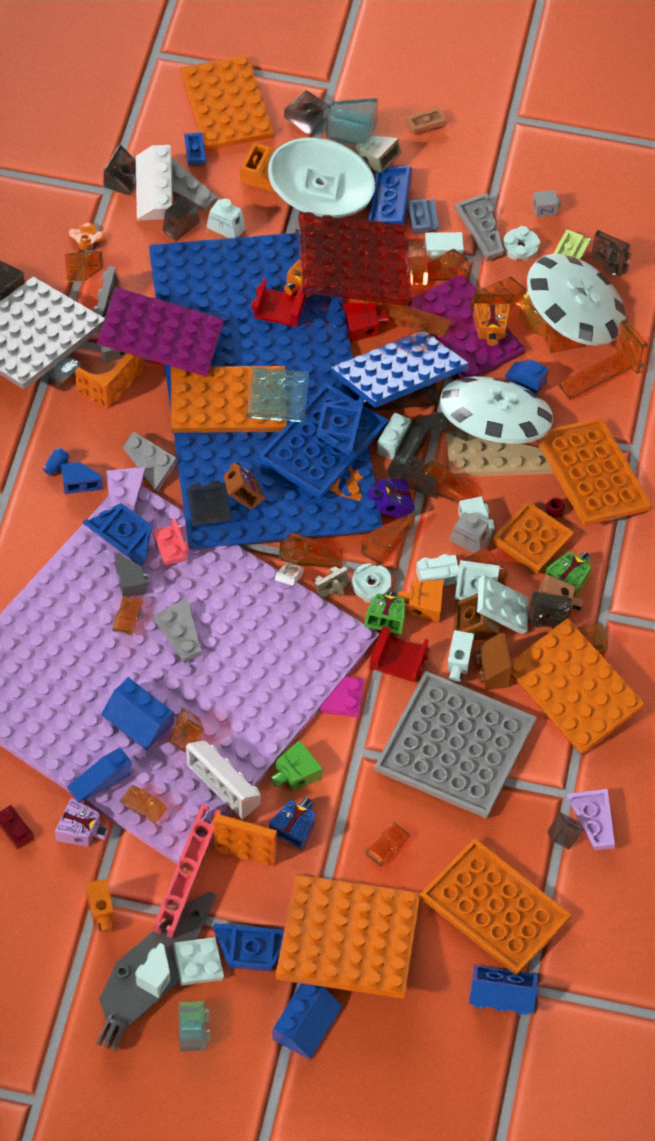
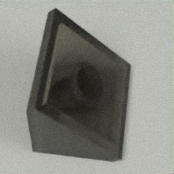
(120, 171)

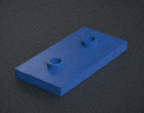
(391, 195)

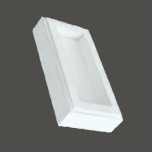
(289, 573)

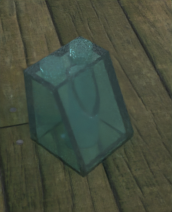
(351, 120)

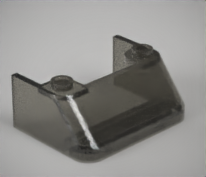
(405, 462)

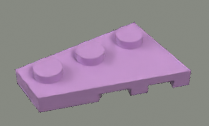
(125, 486)
(594, 816)

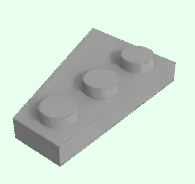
(109, 281)

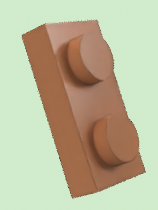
(426, 120)

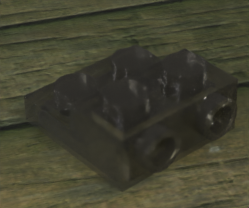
(611, 252)
(208, 504)

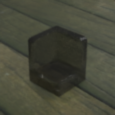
(564, 830)

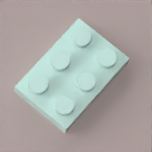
(503, 604)

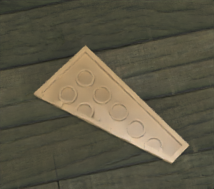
(491, 458)

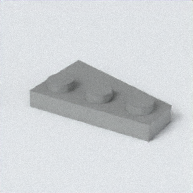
(156, 461)
(179, 630)

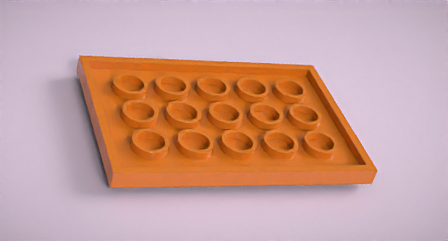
(226, 102)
(216, 401)
(593, 472)
(575, 686)
(495, 906)

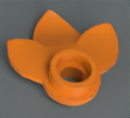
(86, 236)

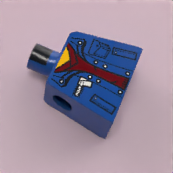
(294, 822)

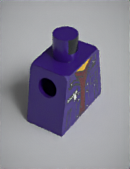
(392, 497)

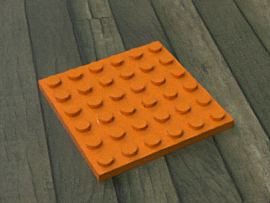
(348, 936)

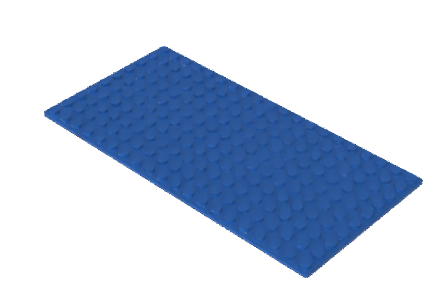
(222, 282)

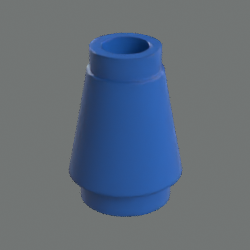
(55, 460)

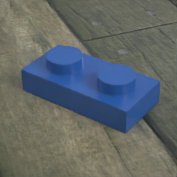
(195, 149)

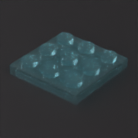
(278, 394)

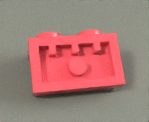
(171, 543)

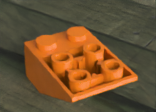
(255, 167)

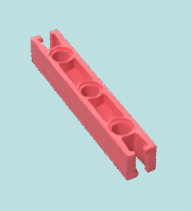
(182, 882)

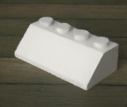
(154, 182)
(222, 778)

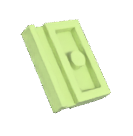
(573, 245)

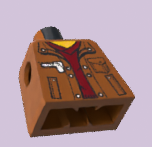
(243, 486)

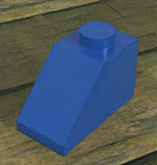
(528, 374)
(80, 478)

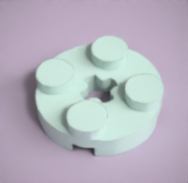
(521, 235)
(372, 572)

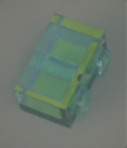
(192, 1026)

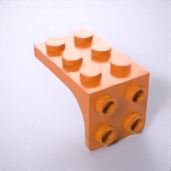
(108, 387)

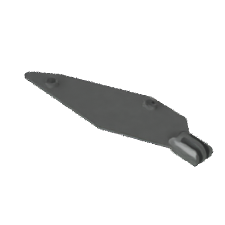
(121, 997)

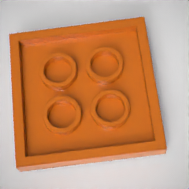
(532, 537)
(245, 840)

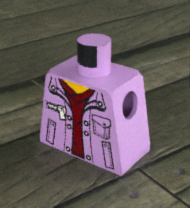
(79, 825)

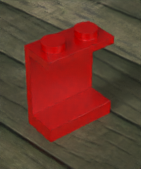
(278, 305)
(399, 656)

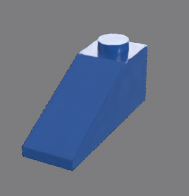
(101, 775)

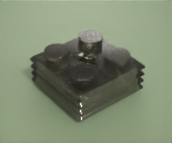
(306, 112)
(548, 609)

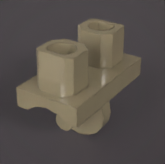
(332, 583)

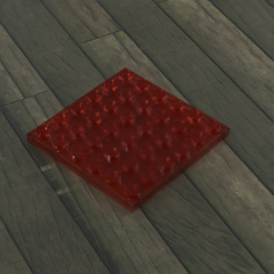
(354, 259)

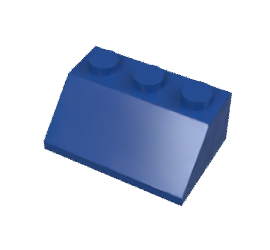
(138, 713)
(503, 990)
(306, 1019)

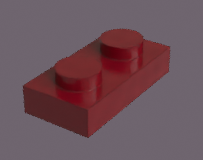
(15, 827)

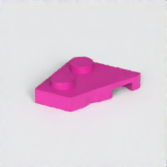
(345, 698)

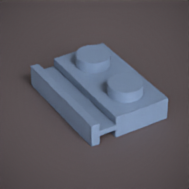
(423, 215)

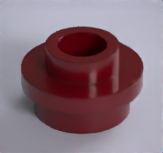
(555, 502)

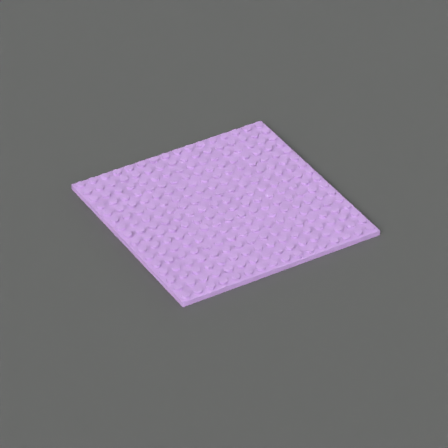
(259, 679)

